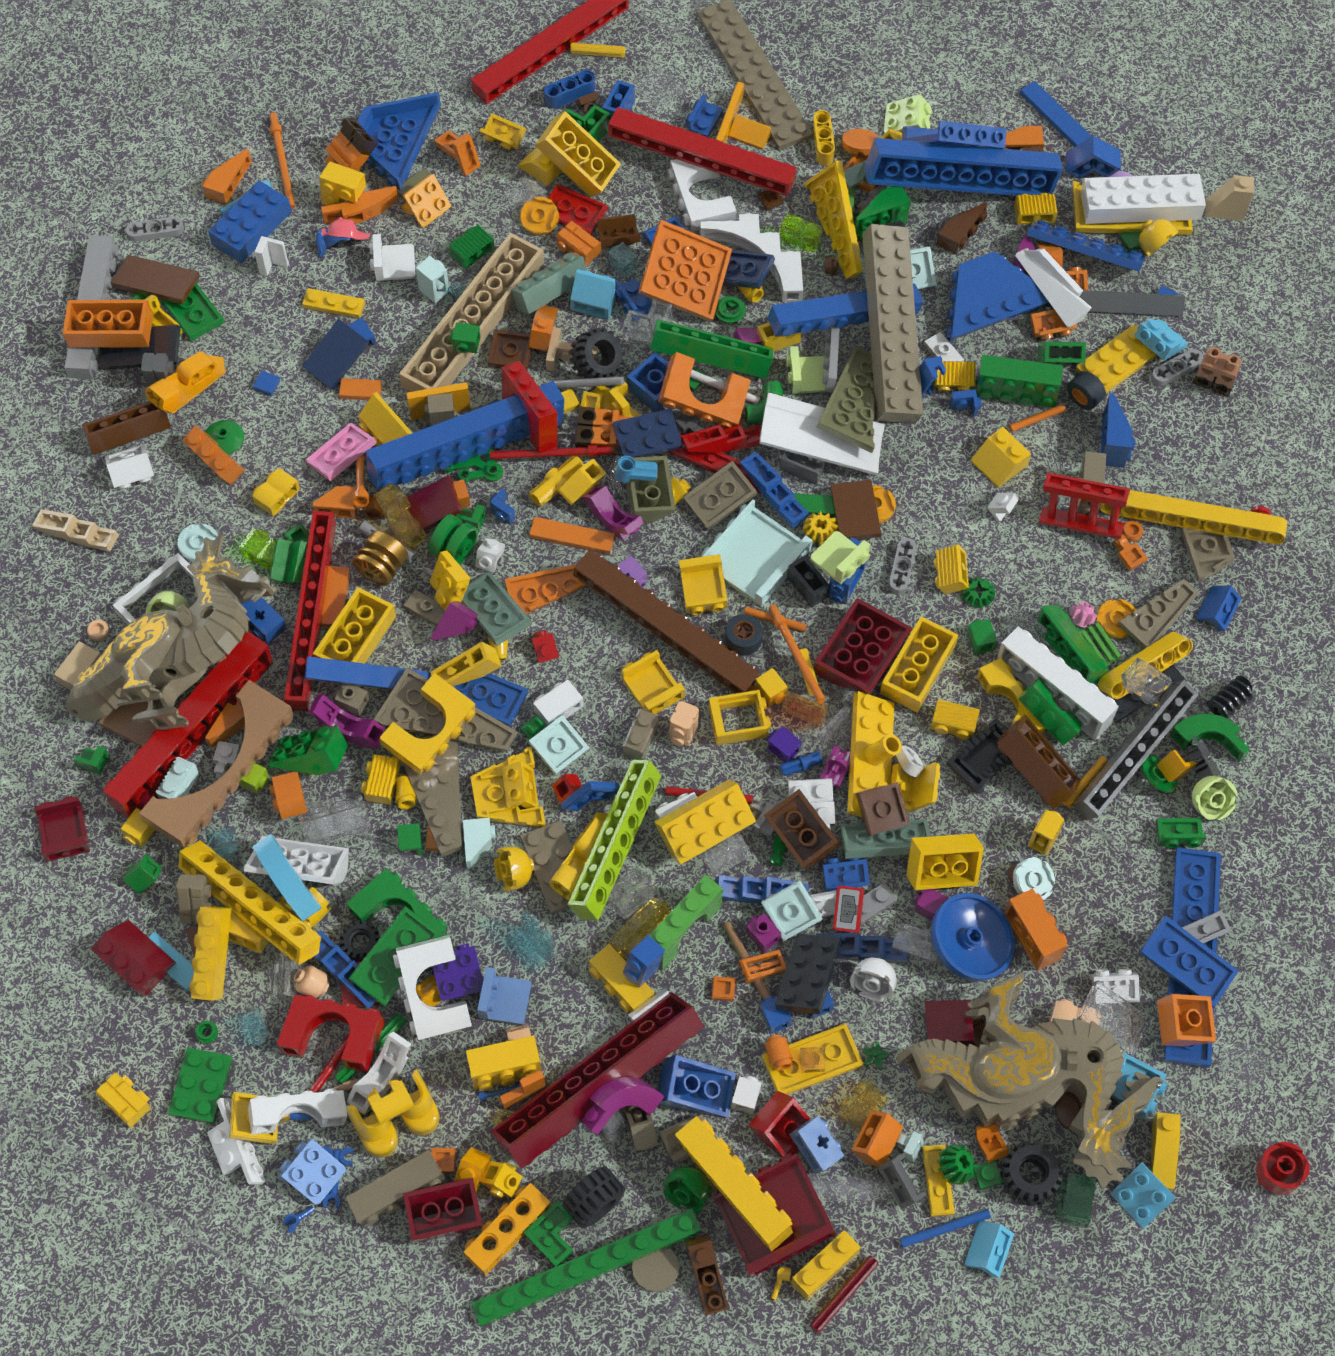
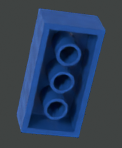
(249, 218)

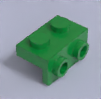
(1180, 832)

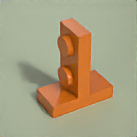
(460, 149)

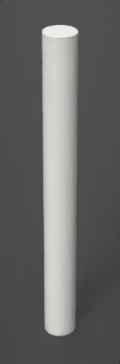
(719, 385)

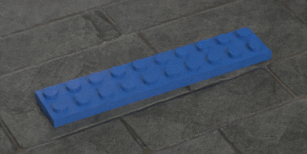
(1194, 898)

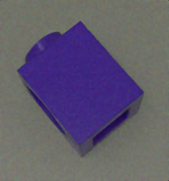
(784, 744)

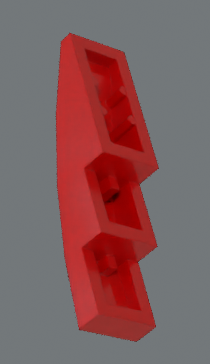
(722, 440)

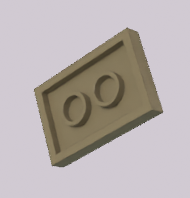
(720, 495)

